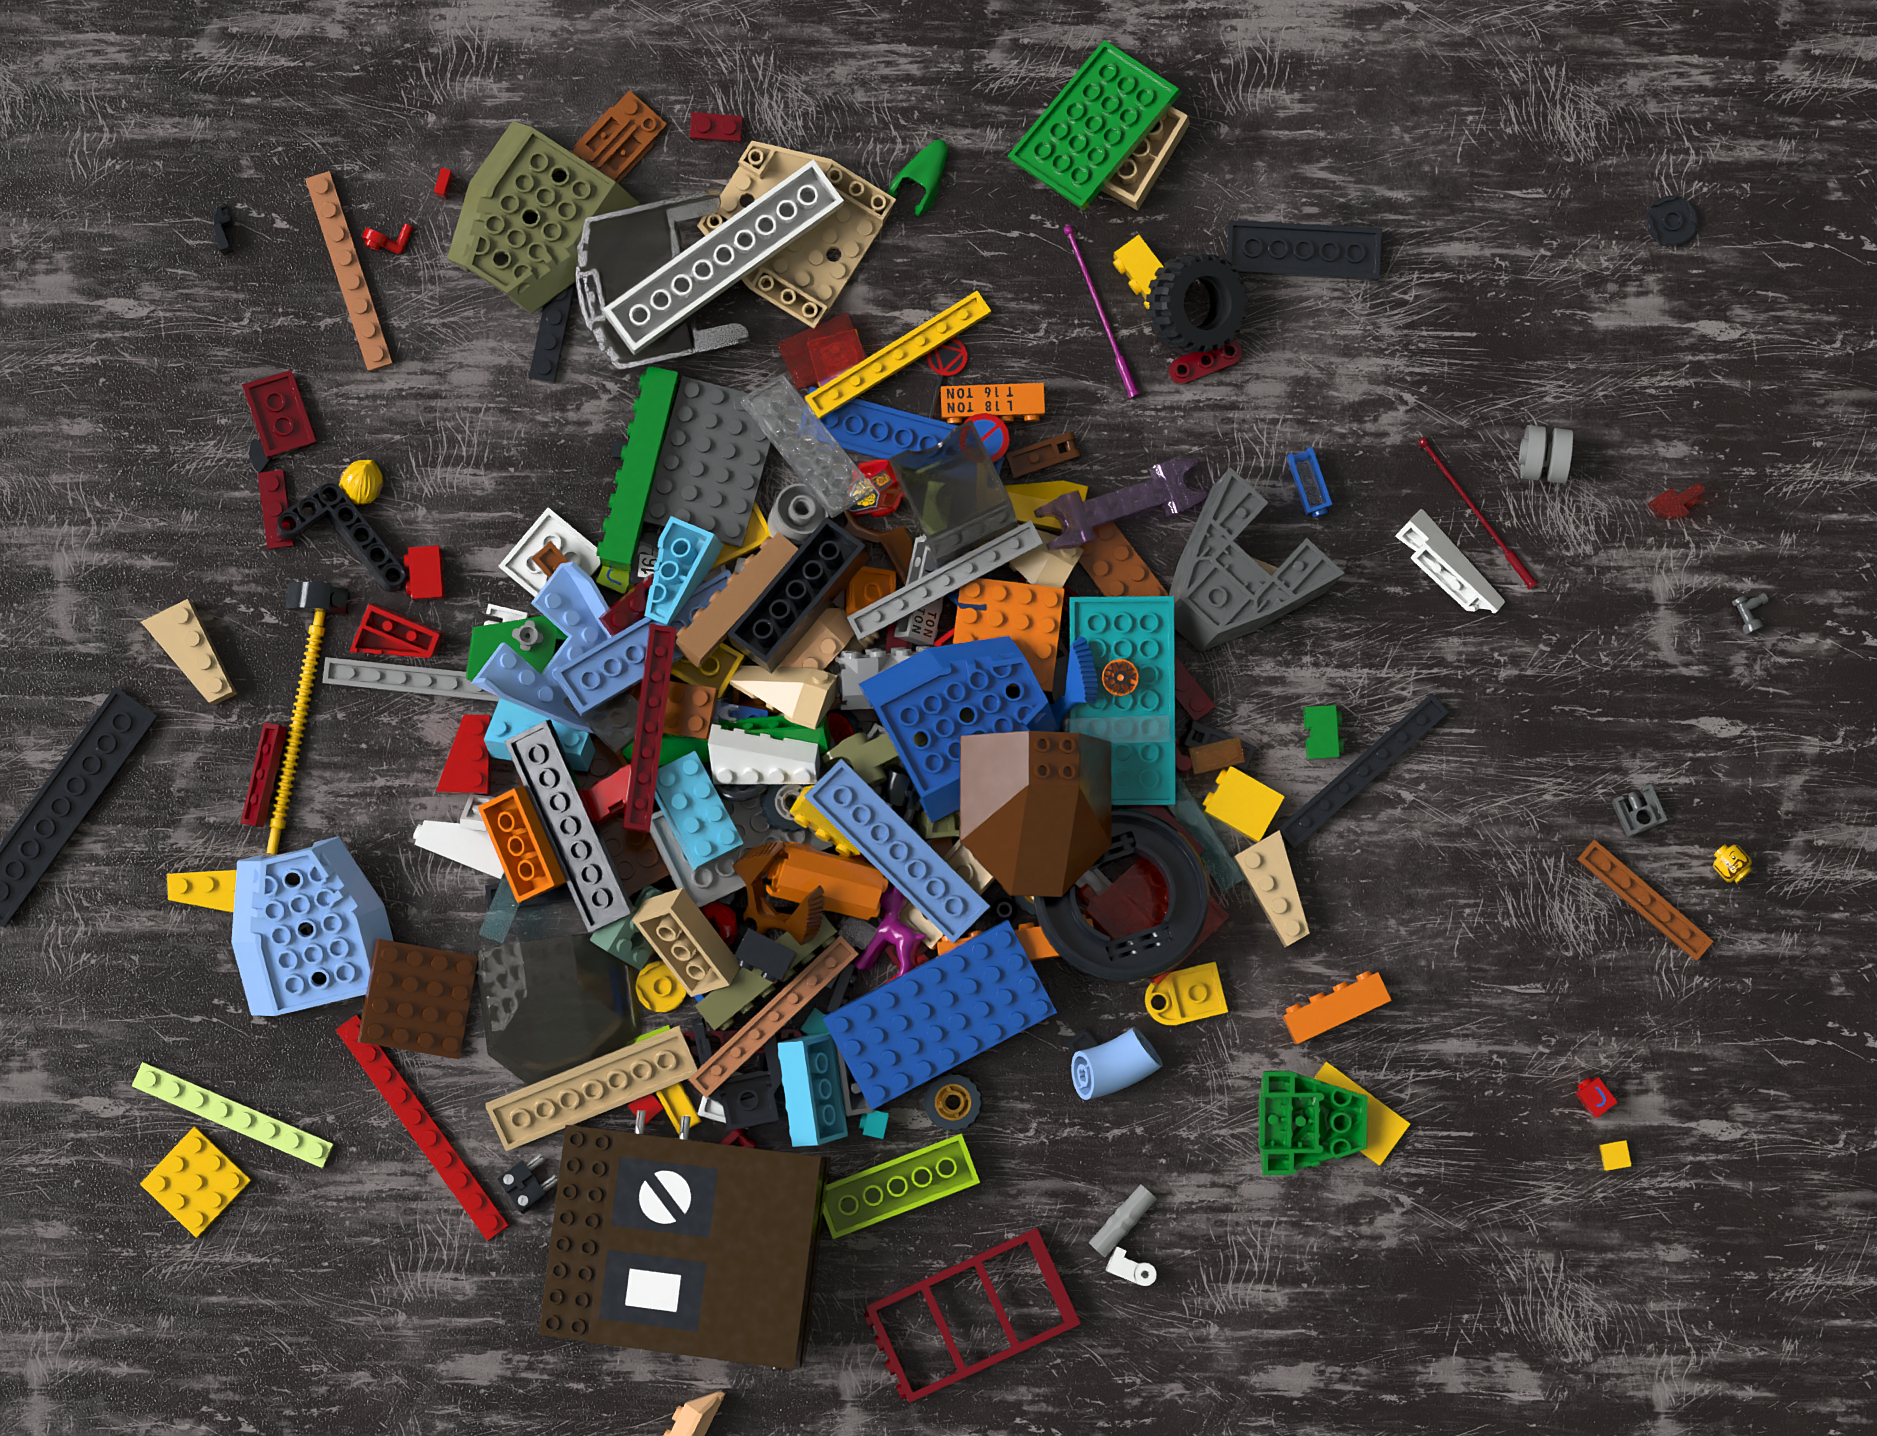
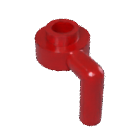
(376, 240)

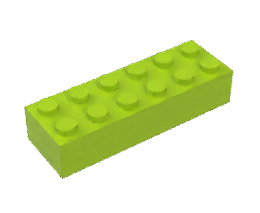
(898, 1186)

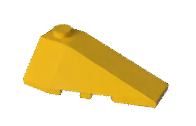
(1031, 496)

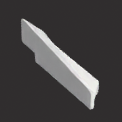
(1448, 565)

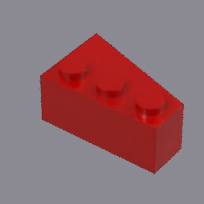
(395, 634)
(469, 759)
(608, 795)

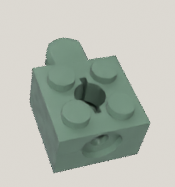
(617, 935)

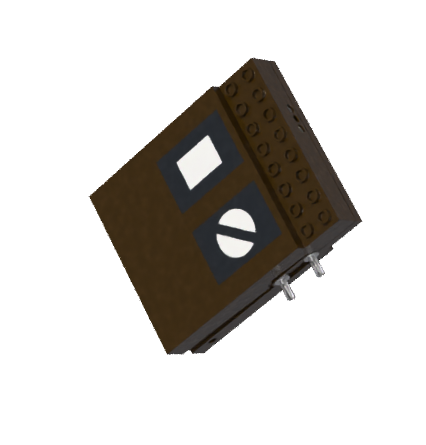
(684, 1246)

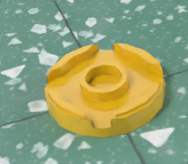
(667, 992)

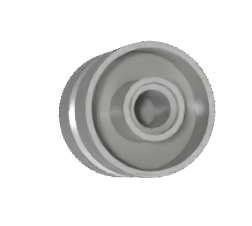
(1539, 453)
(795, 514)

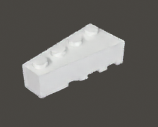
(761, 759)

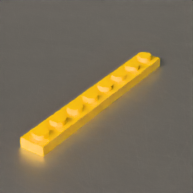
(897, 355)

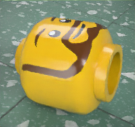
(1732, 863)

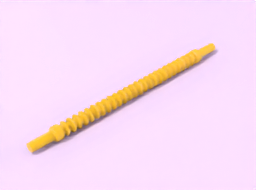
(278, 822)

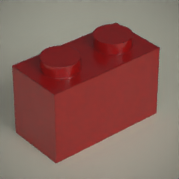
(426, 573)

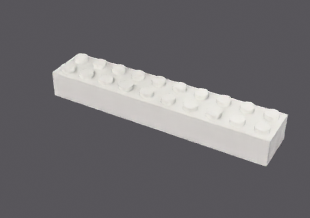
(723, 257)

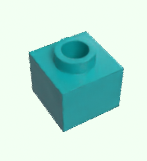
(874, 1124)

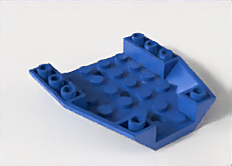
(928, 696)

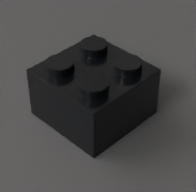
(764, 955)

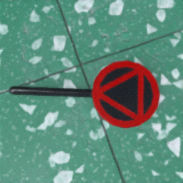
(946, 361)

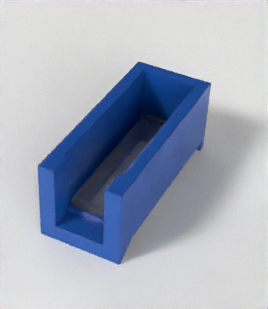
(1309, 483)

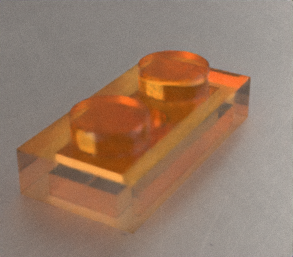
(1216, 755)

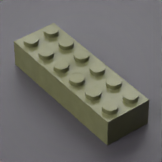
(747, 986)

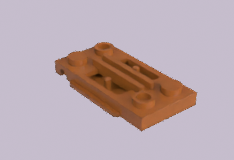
(620, 137)

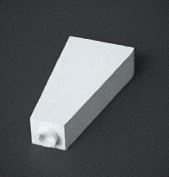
(460, 845)

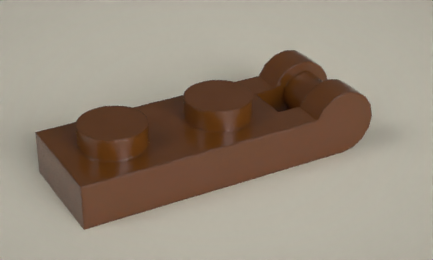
(1042, 455)

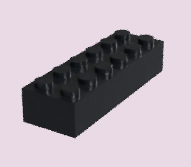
(798, 595)

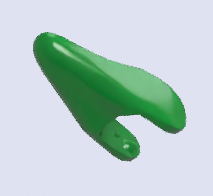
(926, 170)

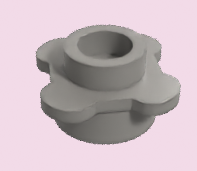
(520, 633)

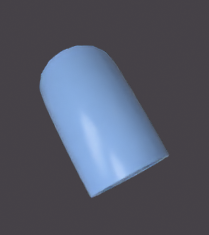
(1114, 1065)

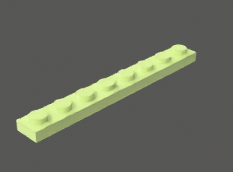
(232, 1115)

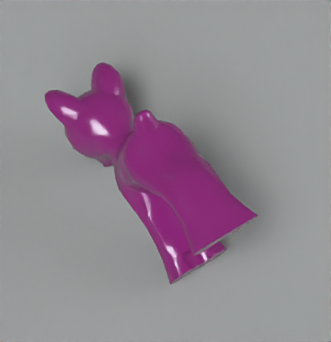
(893, 931)

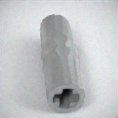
(1122, 1220)

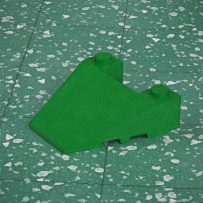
(487, 638)

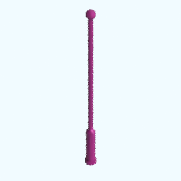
(1120, 360)

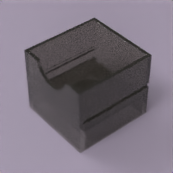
(954, 494)

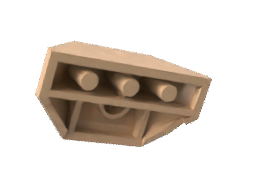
(821, 641)
(696, 1415)

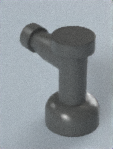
(1744, 607)

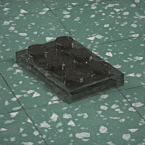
(612, 721)

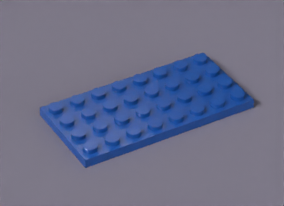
(939, 1014)

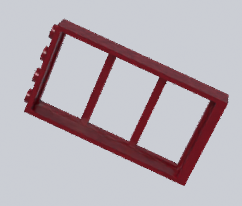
(1050, 1275)

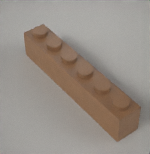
(728, 606)

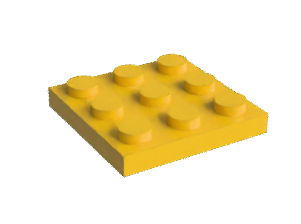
(195, 1182)

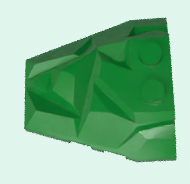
(1307, 1122)

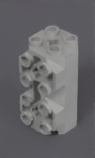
(859, 667)

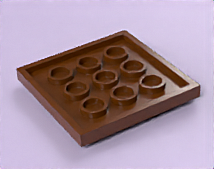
(417, 999)

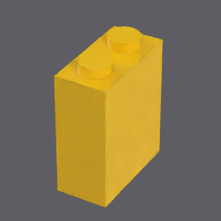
(1242, 803)

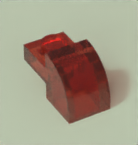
(1671, 506)

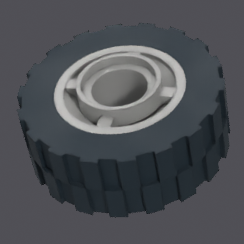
(775, 809)

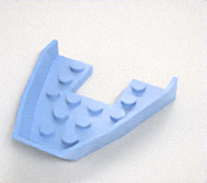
(574, 606)

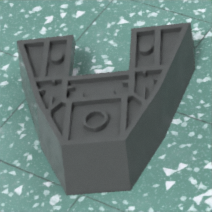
(1226, 592)

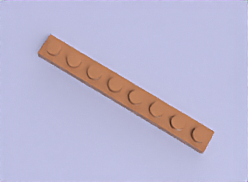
(349, 271)
(773, 1017)

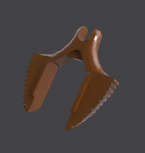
(893, 543)
(806, 918)

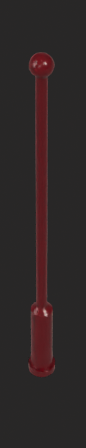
(1509, 554)

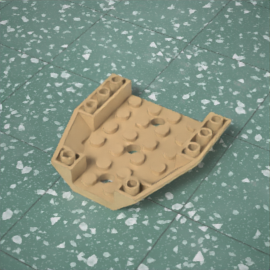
(801, 275)

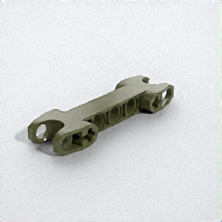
(874, 756)

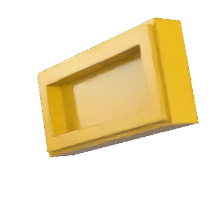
(677, 1105)

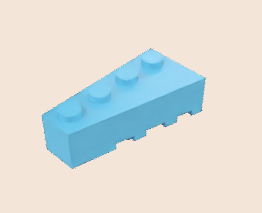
(513, 719)

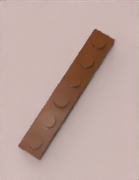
(1644, 900)

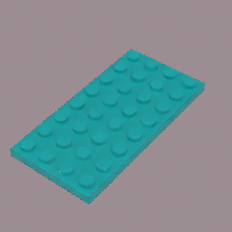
(1143, 634)

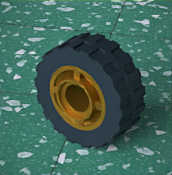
(936, 1102)

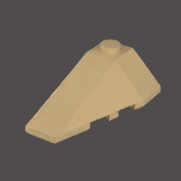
(1046, 566)
(795, 691)

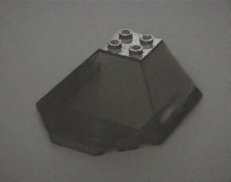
(555, 1004)

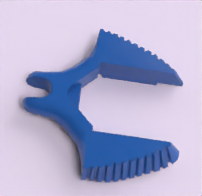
(1080, 683)

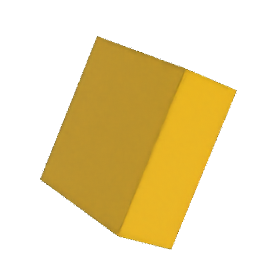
(1615, 1155)

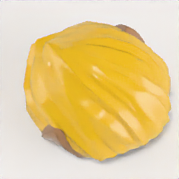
(362, 481)

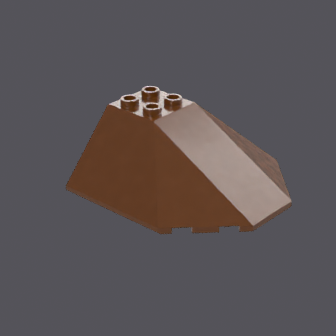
(1035, 807)

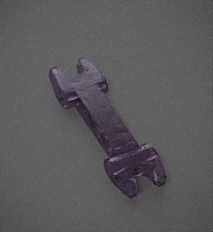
(1080, 516)

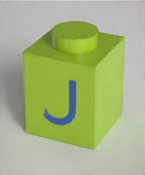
(615, 580)

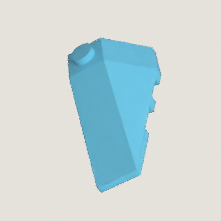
(681, 565)

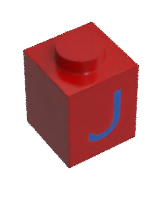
(1595, 1096)

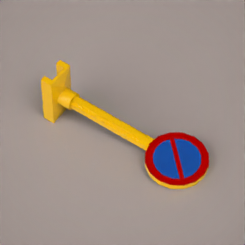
(992, 433)

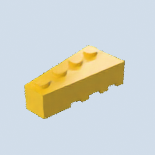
(204, 889)

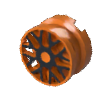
(1120, 677)

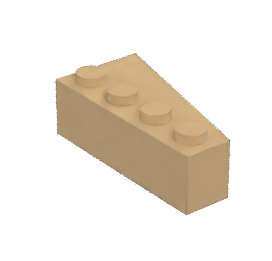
(1273, 884)

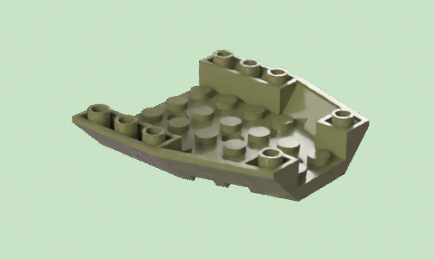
(520, 181)

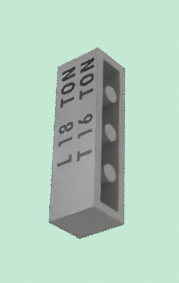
(922, 624)

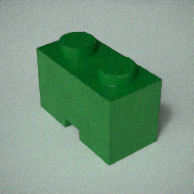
(1323, 727)

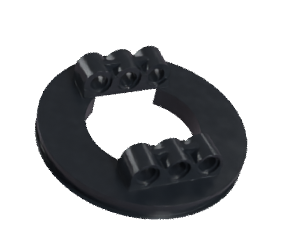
(1149, 950)

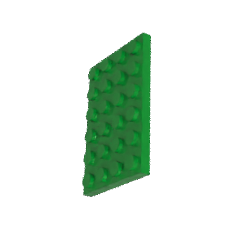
(1094, 125)

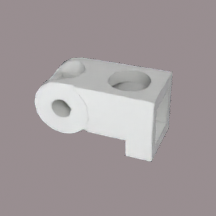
(1139, 1273)

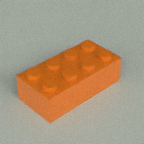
(521, 845)

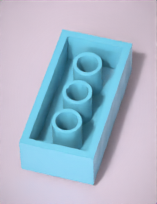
(695, 811)
(812, 1089)

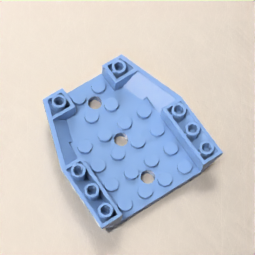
(266, 938)

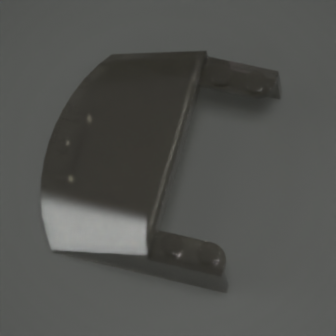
(623, 251)

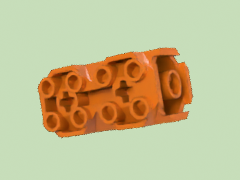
(847, 882)

